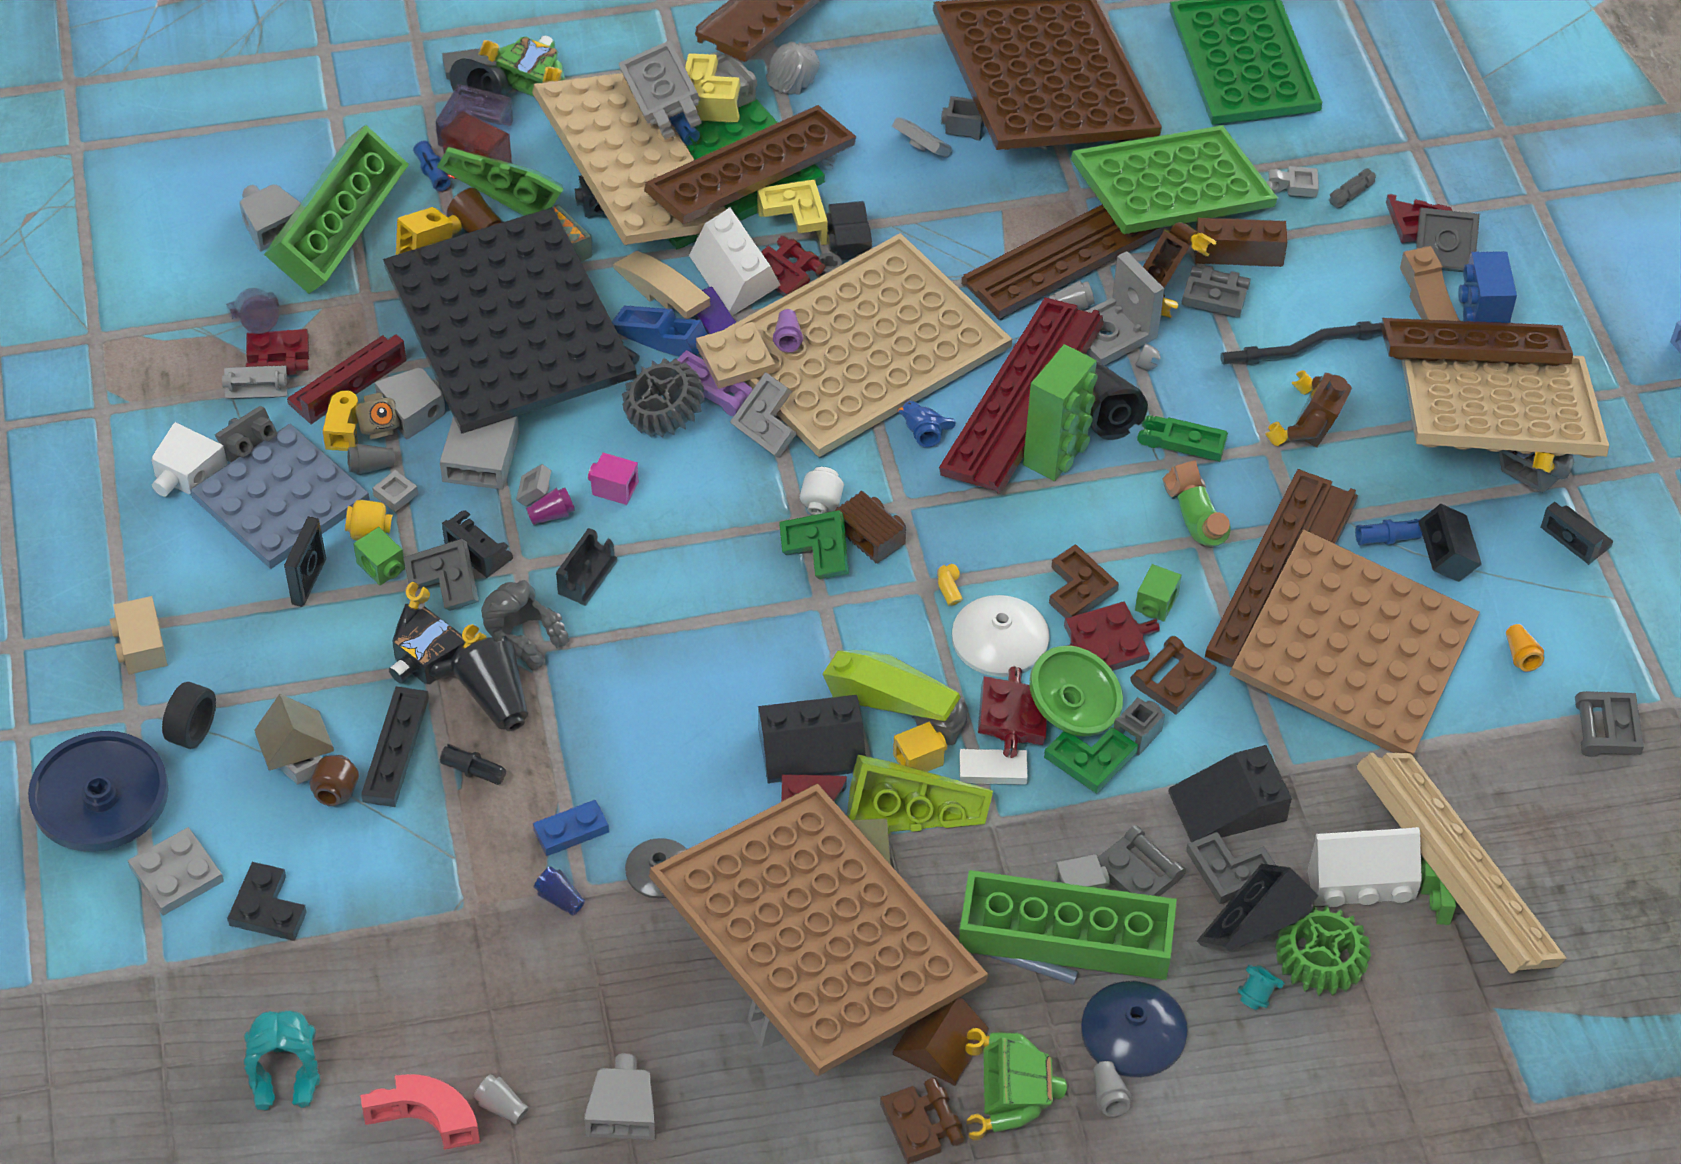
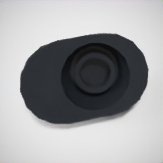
(479, 76)

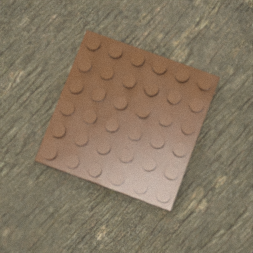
(1355, 644)

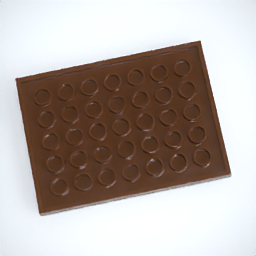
(1045, 72)

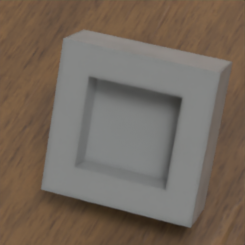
(533, 485)
(395, 491)
(302, 770)

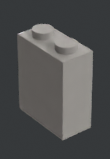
(480, 455)

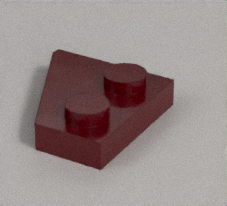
(1406, 216)

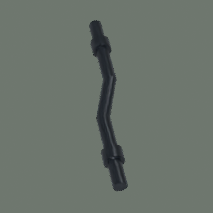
(1253, 355)

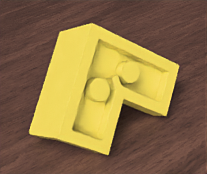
(716, 93)
(799, 199)

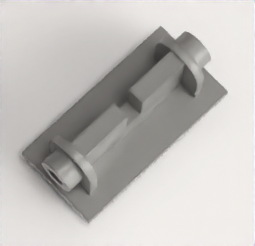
(255, 382)

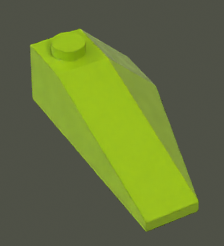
(888, 684)
(913, 797)

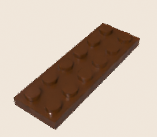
(1476, 341)

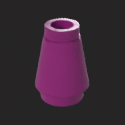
(551, 507)

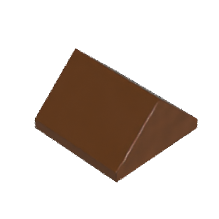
(939, 1041)

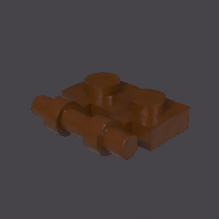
(911, 1125)

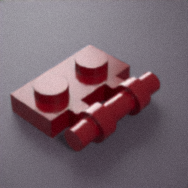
(791, 275)
(279, 349)

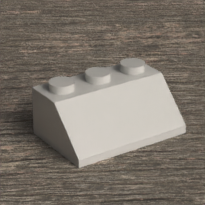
(732, 262)
(1366, 867)

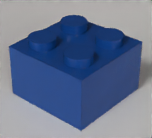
(1488, 288)

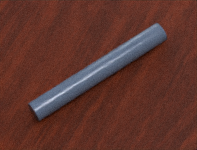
(1047, 969)

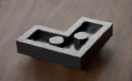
(260, 910)

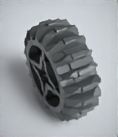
(676, 384)

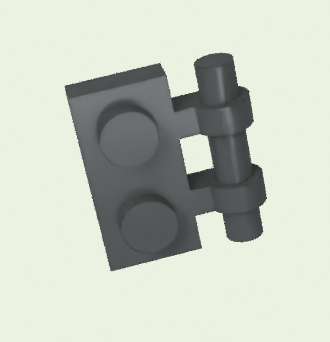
(1216, 291)

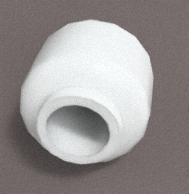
(821, 490)

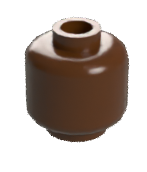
(334, 780)

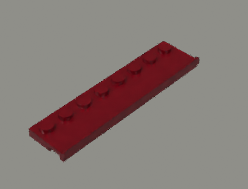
(996, 431)

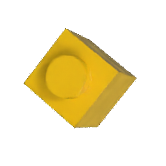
(920, 748)

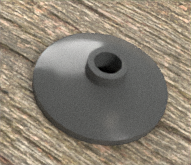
(643, 858)

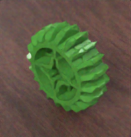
(1320, 960)

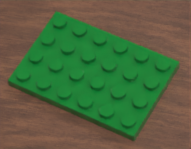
(1245, 59)

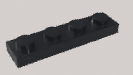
(395, 746)

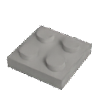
(175, 871)

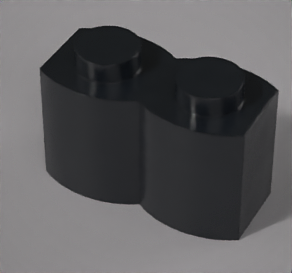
(848, 229)

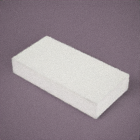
(992, 767)

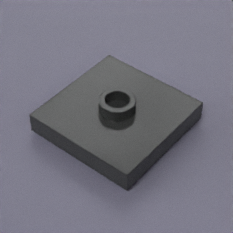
(1450, 235)

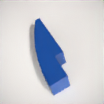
(659, 329)

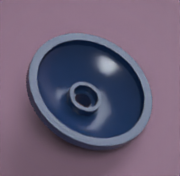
(1134, 1045)

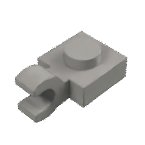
(1297, 180)

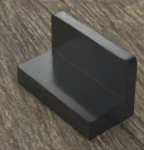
(1575, 532)

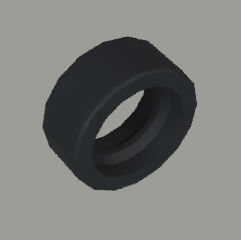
(189, 715)

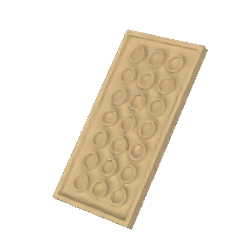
(617, 153)

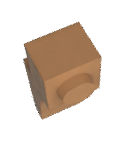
(1427, 284)

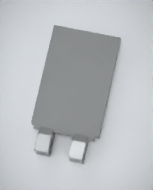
(661, 87)

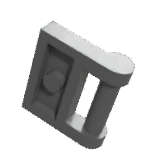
(1619, 719)
(1131, 874)

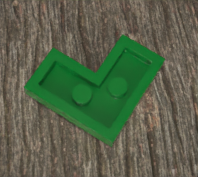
(823, 535)
(1094, 764)

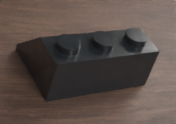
(811, 737)

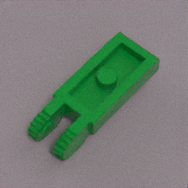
(1183, 437)

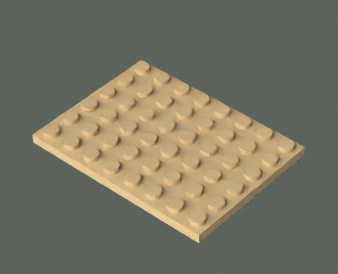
(872, 341)

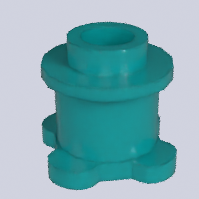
(1258, 987)

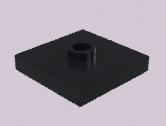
(305, 561)

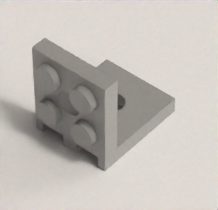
(1130, 313)

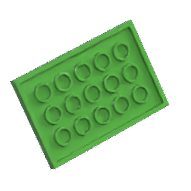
(1173, 179)

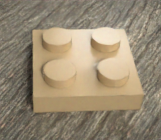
(735, 355)

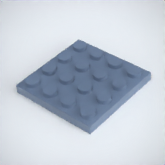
(274, 491)

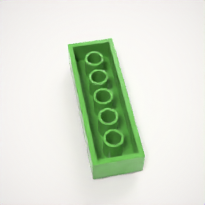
(336, 209)
(1067, 924)

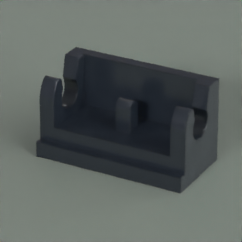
(484, 552)
(585, 568)

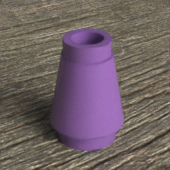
(787, 331)

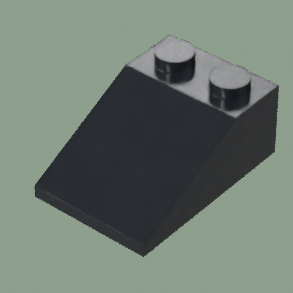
(1232, 795)
(1264, 904)

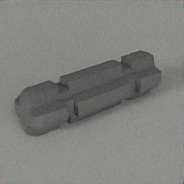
(1352, 188)

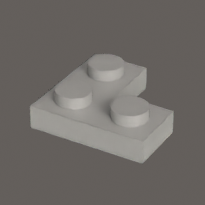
(758, 413)

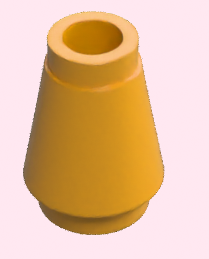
(1524, 648)

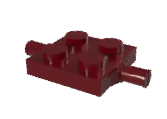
(1111, 635)
(1010, 712)

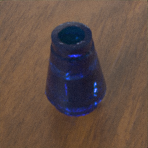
(558, 890)

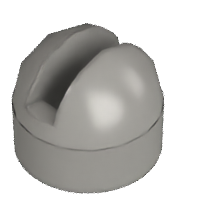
(1146, 356)

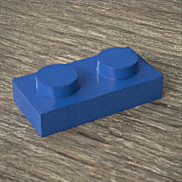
(570, 827)

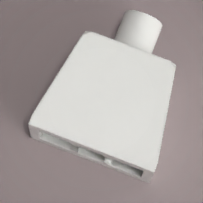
(185, 460)

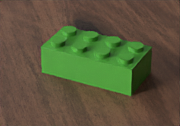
(1060, 412)

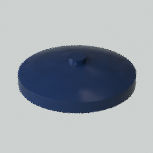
(98, 791)

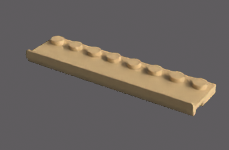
(1461, 863)

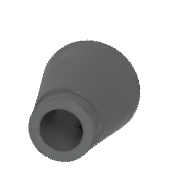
(369, 458)

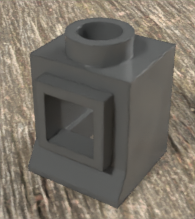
(962, 118)
(1141, 720)

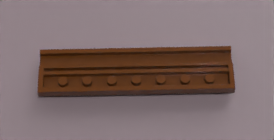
(747, 26)
(1052, 261)
(1307, 505)

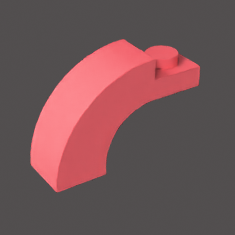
(426, 1100)

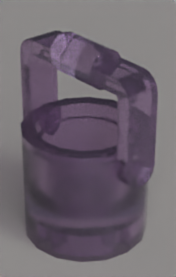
(255, 310)

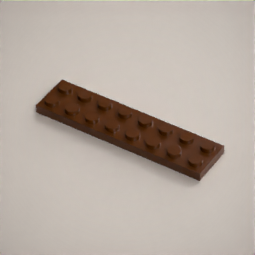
(749, 164)

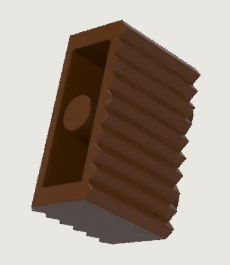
(872, 526)

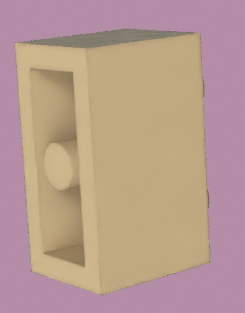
(139, 635)

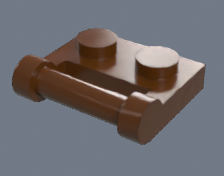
(1180, 682)

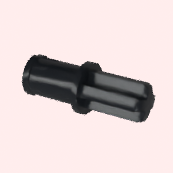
(472, 764)

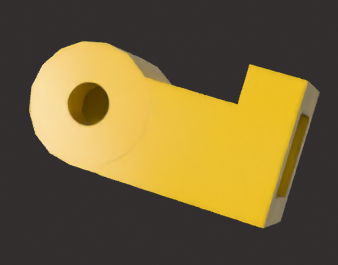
(341, 422)

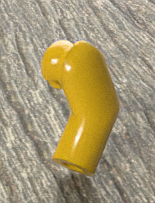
(946, 578)

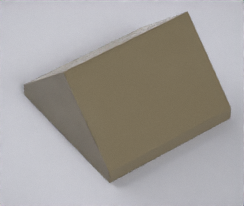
(291, 733)

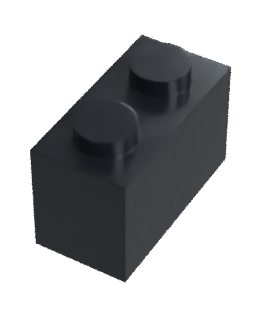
(1449, 542)

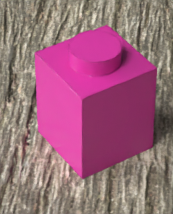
(613, 478)

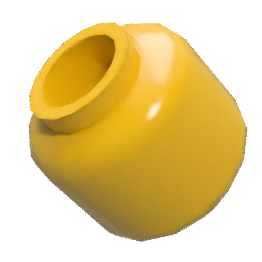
(366, 517)

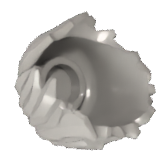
(793, 68)

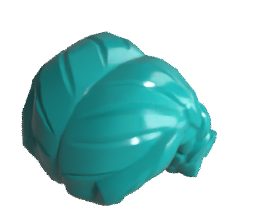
(281, 1033)

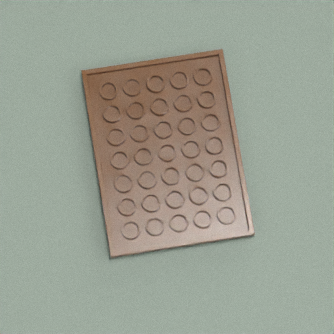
(818, 928)

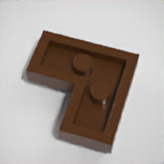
(1086, 583)

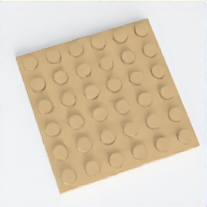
(1505, 406)

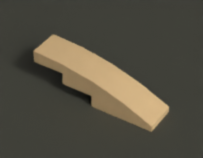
(662, 283)

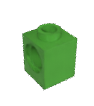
(379, 556)
(1158, 592)

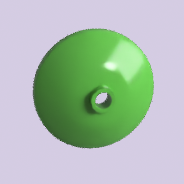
(1084, 682)

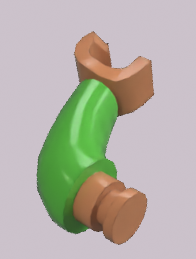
(1199, 514)

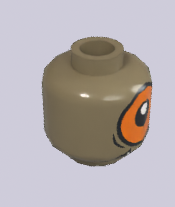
(377, 416)

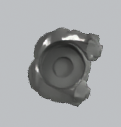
(514, 605)

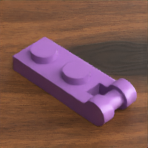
(719, 396)

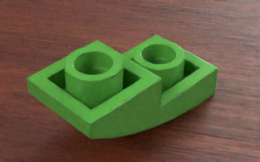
(1440, 898)

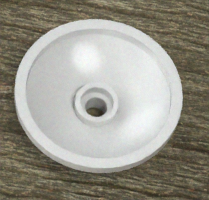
(997, 646)

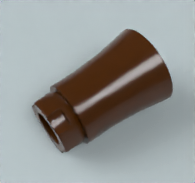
(472, 210)

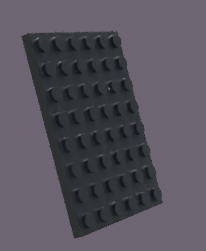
(508, 320)

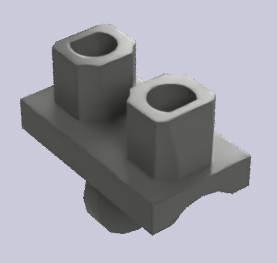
(246, 433)

